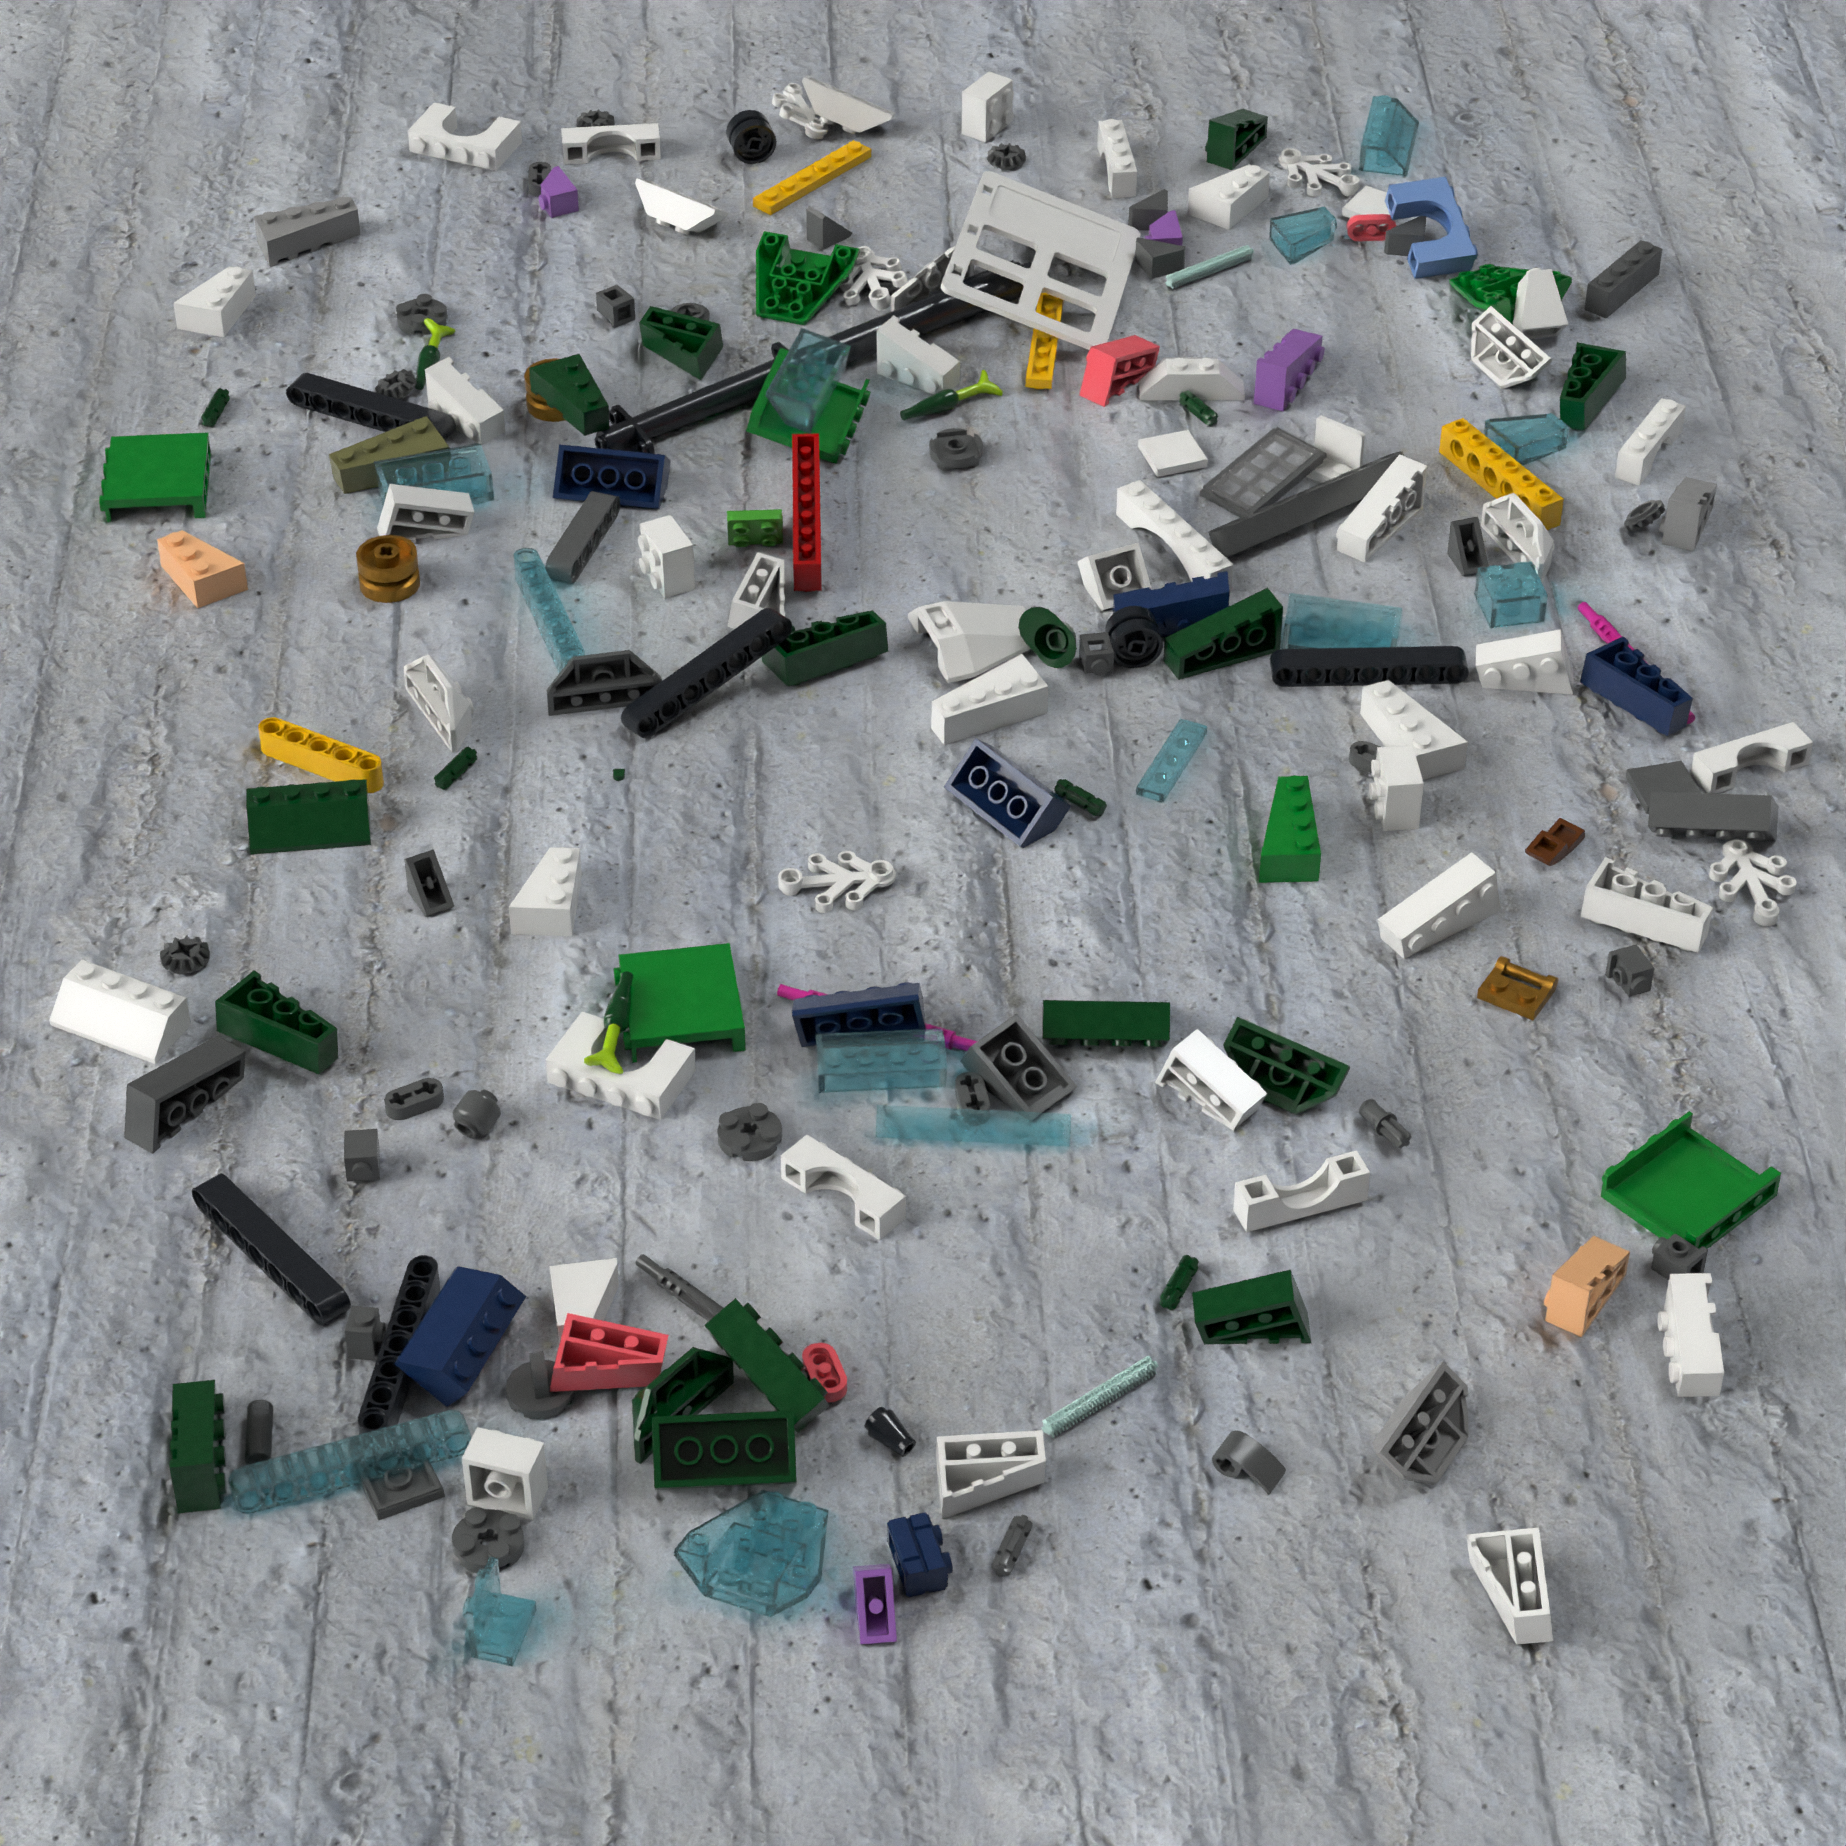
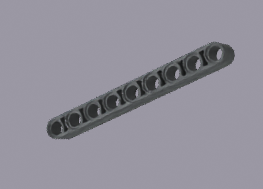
(1299, 508)

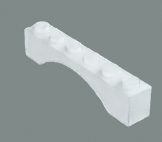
(1144, 509)

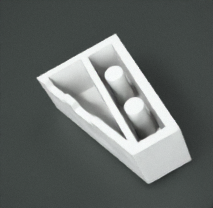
(1229, 196)
(216, 303)
(913, 361)
(471, 409)
(425, 513)
(759, 590)
(1526, 664)
(549, 896)
(1212, 1080)
(1690, 1336)
(987, 1467)
(1515, 1580)

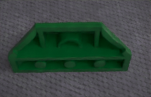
(1287, 1071)
(679, 1390)

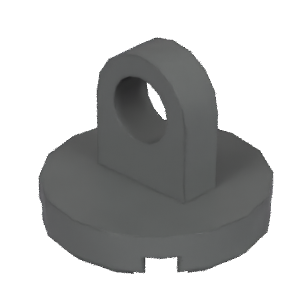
(530, 1389)

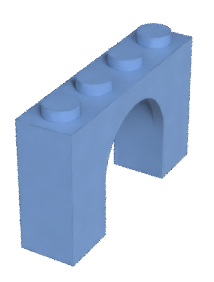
(1436, 201)

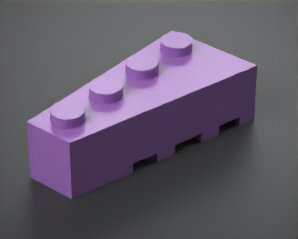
(1286, 368)

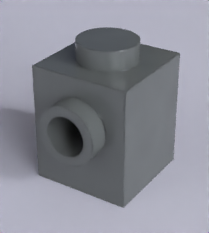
(362, 1155)

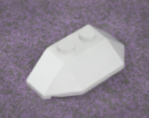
(844, 108)
(677, 209)
(1504, 351)
(1201, 375)
(1518, 532)
(440, 700)

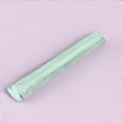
(1209, 266)
(1099, 1396)

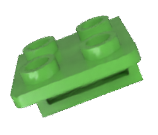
(755, 527)

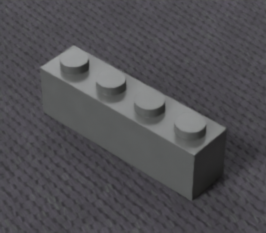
(1623, 279)

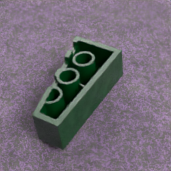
(1590, 383)
(1227, 637)
(765, 1363)
(197, 1446)

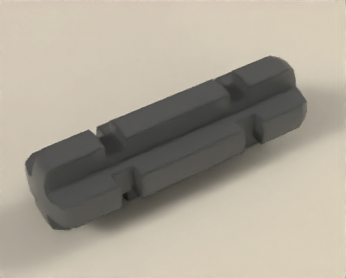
(1011, 1545)

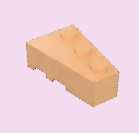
(201, 569)
(1585, 1285)

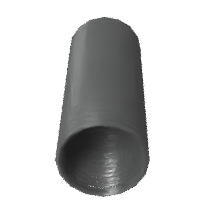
(266, 1434)

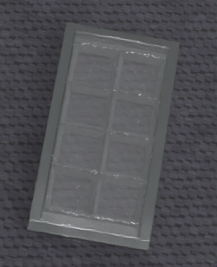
(1263, 473)

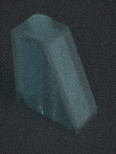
(1302, 233)
(1528, 436)

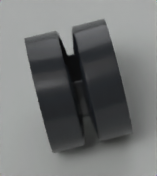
(751, 137)
(1134, 636)

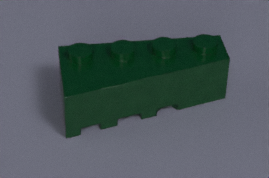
(827, 647)
(276, 1024)

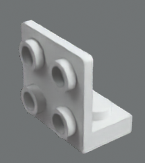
(1343, 449)

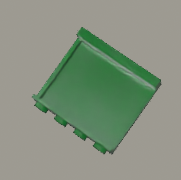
(833, 425)
(156, 472)
(682, 997)
(1687, 1186)

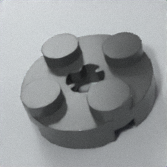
(414, 312)
(943, 449)
(745, 1119)
(484, 1524)

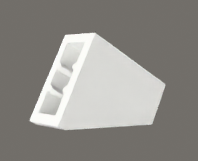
(1539, 305)
(583, 1289)

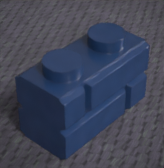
(918, 1554)

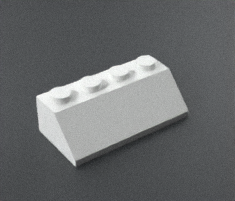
(120, 1011)

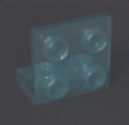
(496, 1620)

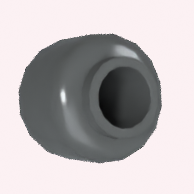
(476, 1113)

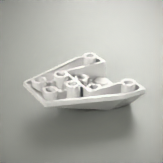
(970, 635)

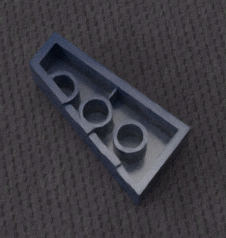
(1180, 604)
(1636, 686)

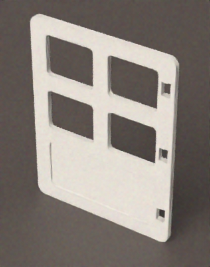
(1053, 230)

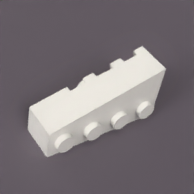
(990, 701)
(1404, 722)
(1645, 908)

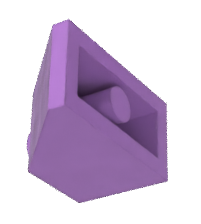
(558, 194)
(1166, 229)
(875, 1603)

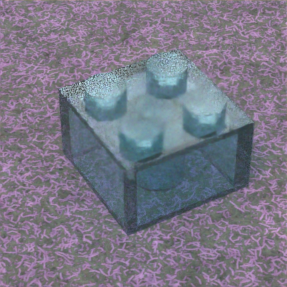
(1510, 594)

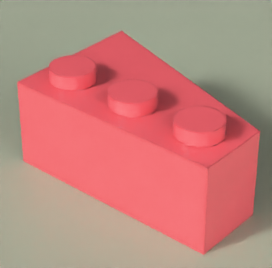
(1115, 366)
(606, 1355)

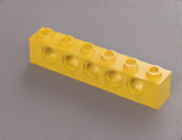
(1498, 471)

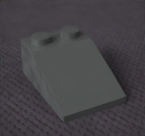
(1018, 1068)

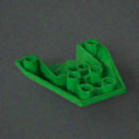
(797, 282)
(1498, 287)

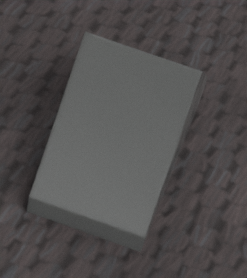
(1148, 210)
(823, 230)
(1399, 239)
(1159, 257)
(1467, 546)
(427, 883)

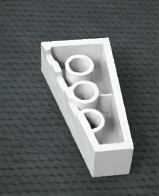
(1384, 510)
(1442, 907)

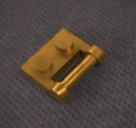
(1514, 995)

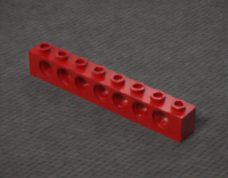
(806, 513)

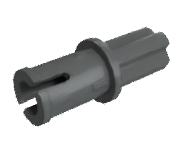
(1385, 1123)

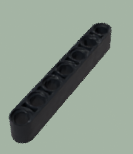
(362, 405)
(1368, 666)
(706, 672)
(271, 1249)
(388, 1383)

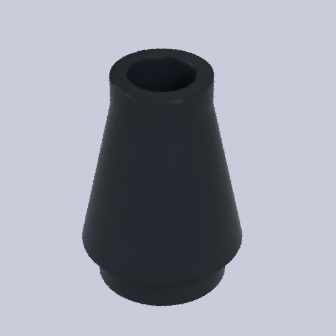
(888, 1430)

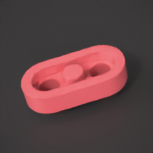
(1370, 228)
(828, 1372)

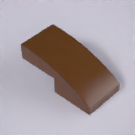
(1556, 843)

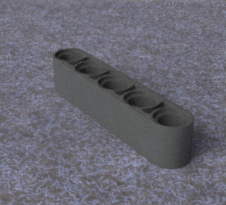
(582, 537)

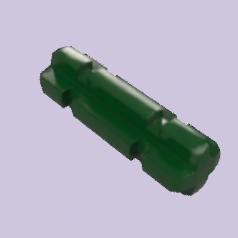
(215, 407)
(1198, 408)
(455, 768)
(1080, 797)
(1179, 1282)

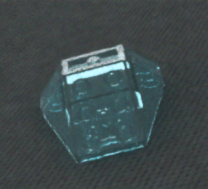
(758, 1553)

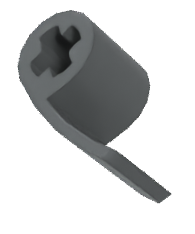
(1243, 1452)

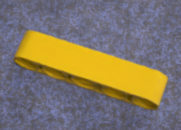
(319, 753)

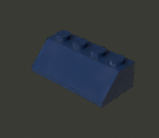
(633, 476)
(1006, 795)
(859, 1011)
(460, 1332)

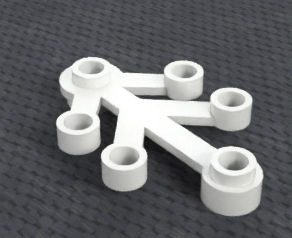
(793, 94)
(1292, 160)
(879, 295)
(1741, 854)
(873, 875)

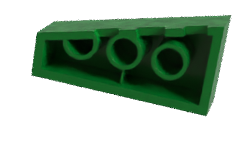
(1291, 837)

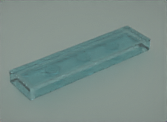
(1171, 760)

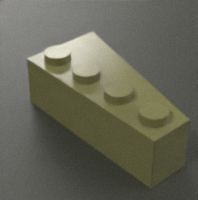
(354, 465)

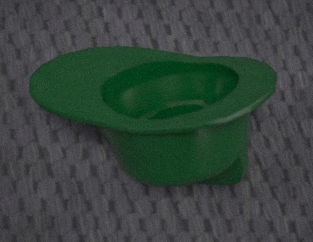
(1048, 636)

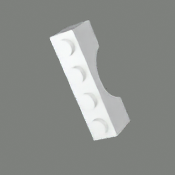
(584, 143)
(1115, 148)
(1638, 453)
(1779, 747)
(814, 1167)
(1336, 1184)

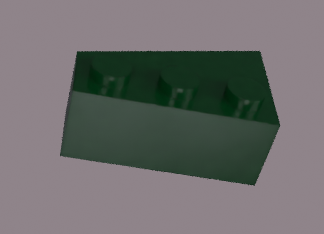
(1234, 137)
(682, 339)
(573, 392)
(1252, 1309)

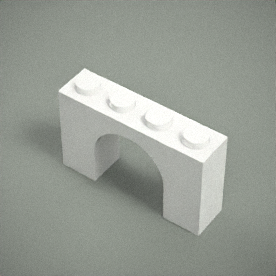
(490, 149)
(644, 1090)

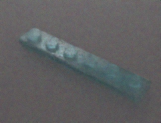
(973, 1125)

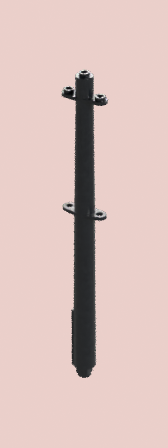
(923, 316)

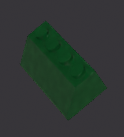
(308, 816)
(1105, 1021)

